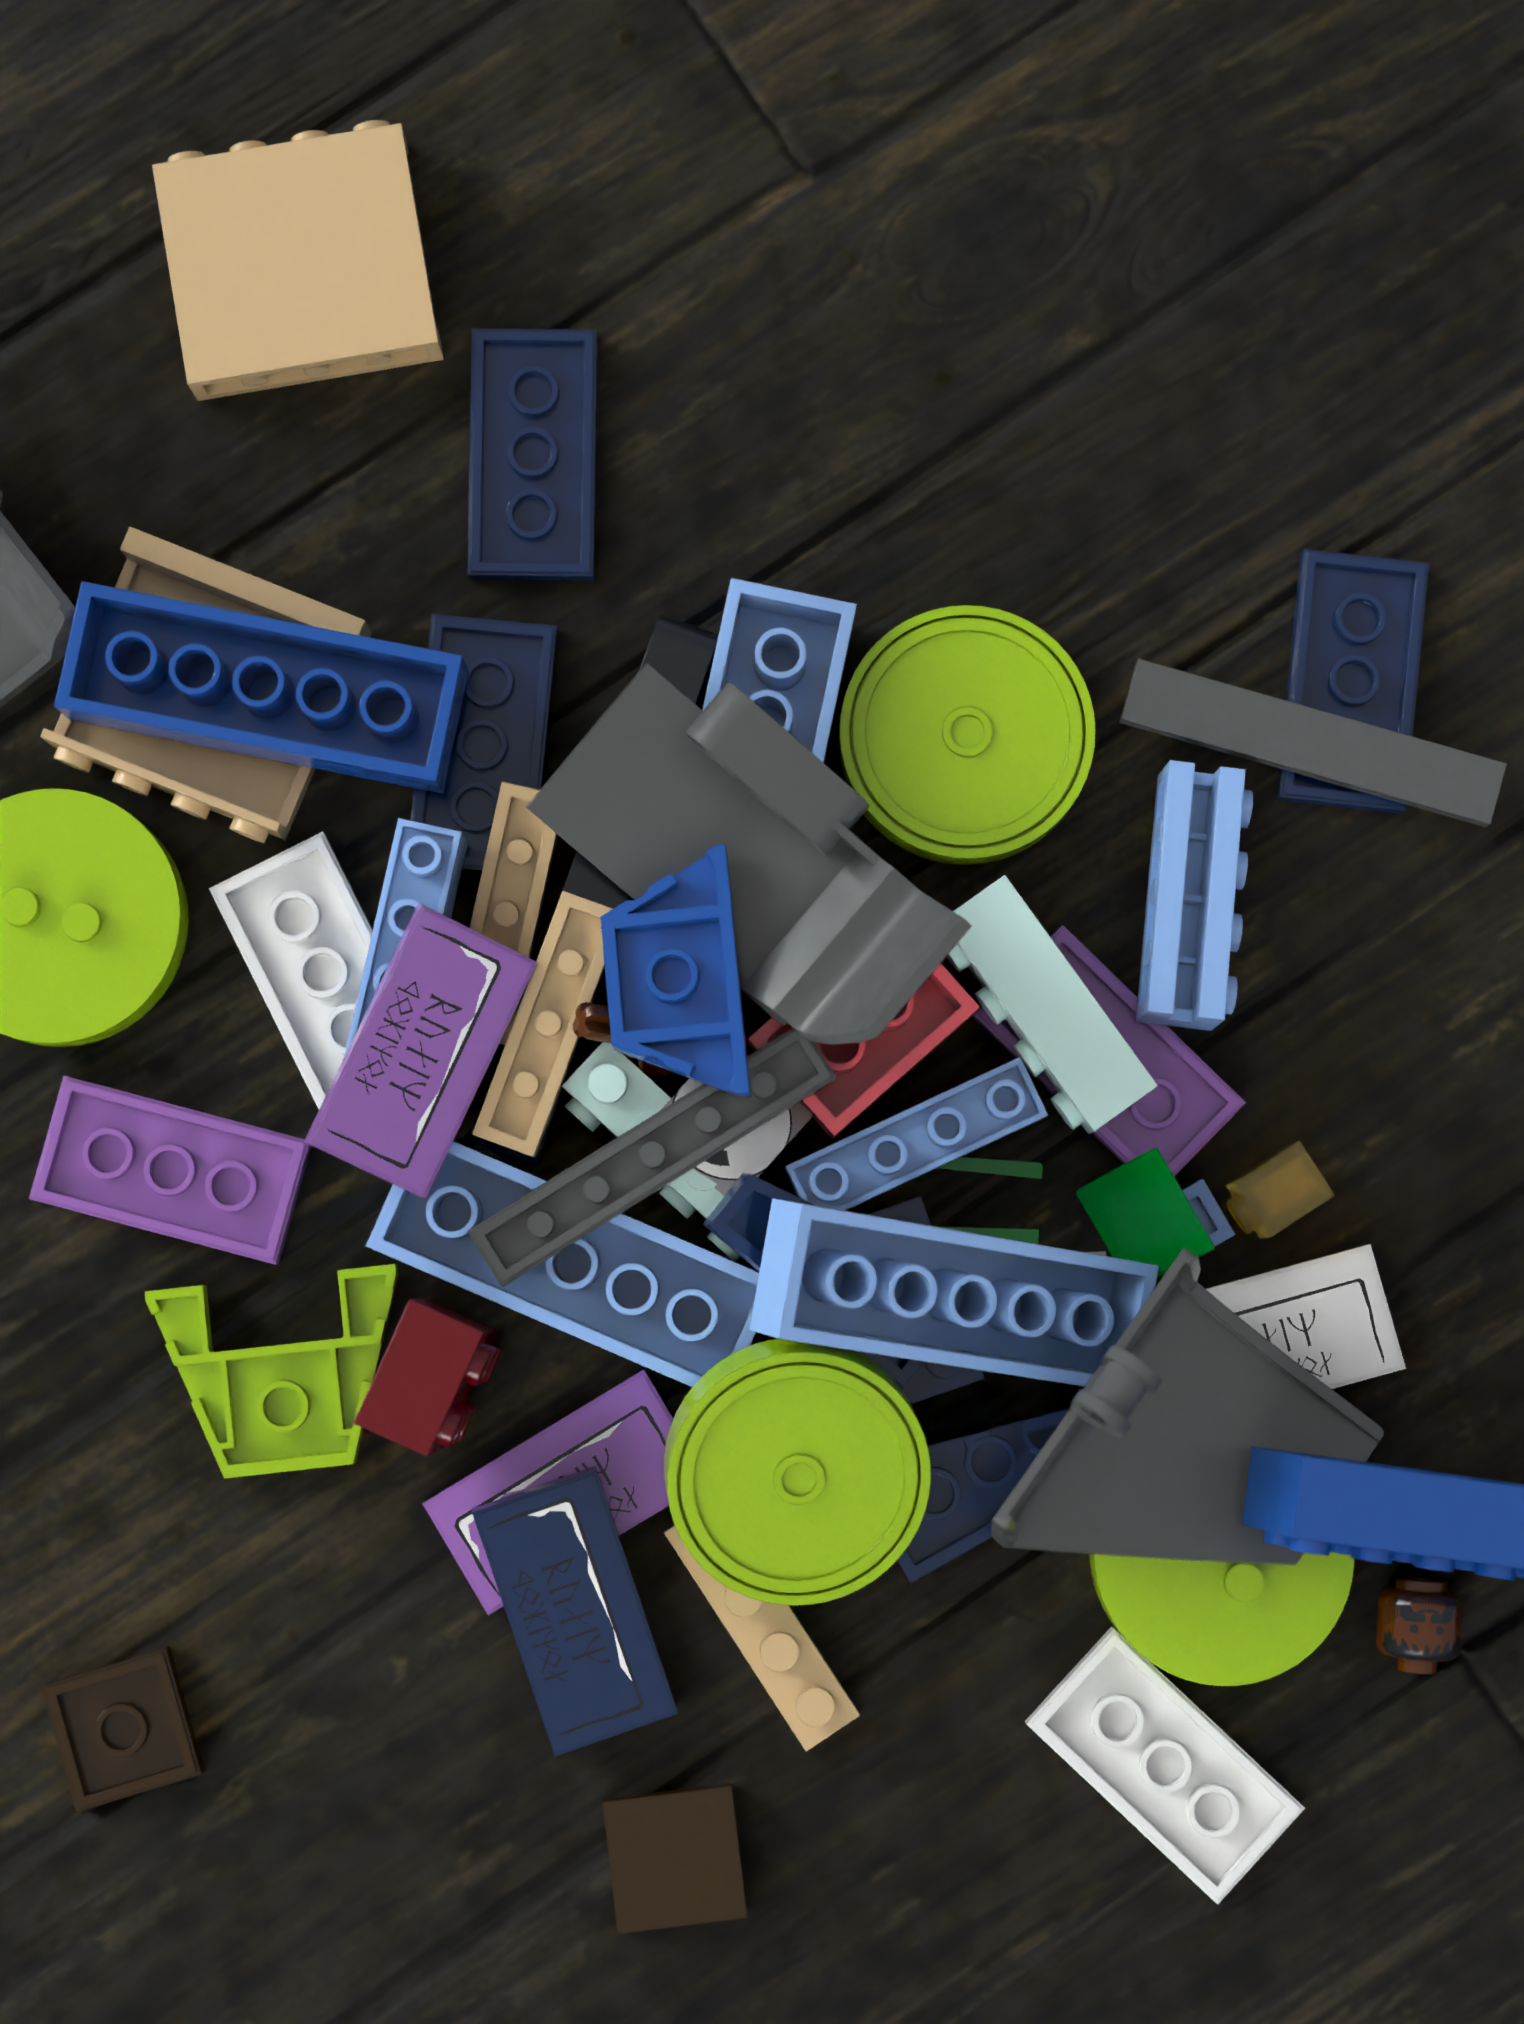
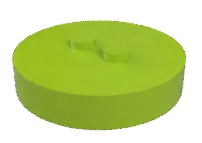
(966, 734)
(85, 918)
(796, 1472)
(1220, 1617)

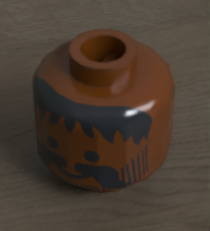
(1419, 1624)

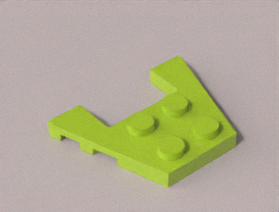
(286, 1401)

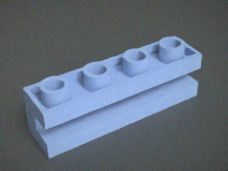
(420, 870)
(1192, 897)
(919, 1139)

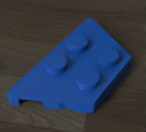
(678, 976)

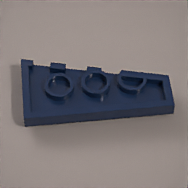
(970, 1485)

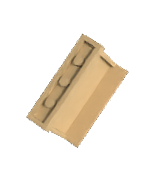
(296, 260)
(251, 790)

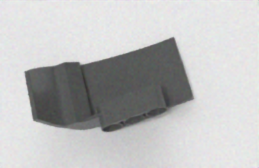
(818, 916)

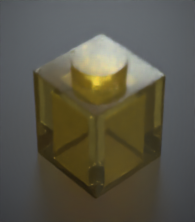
(1277, 1192)

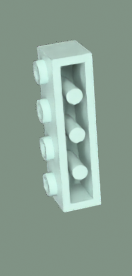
(1048, 1009)
(620, 1096)

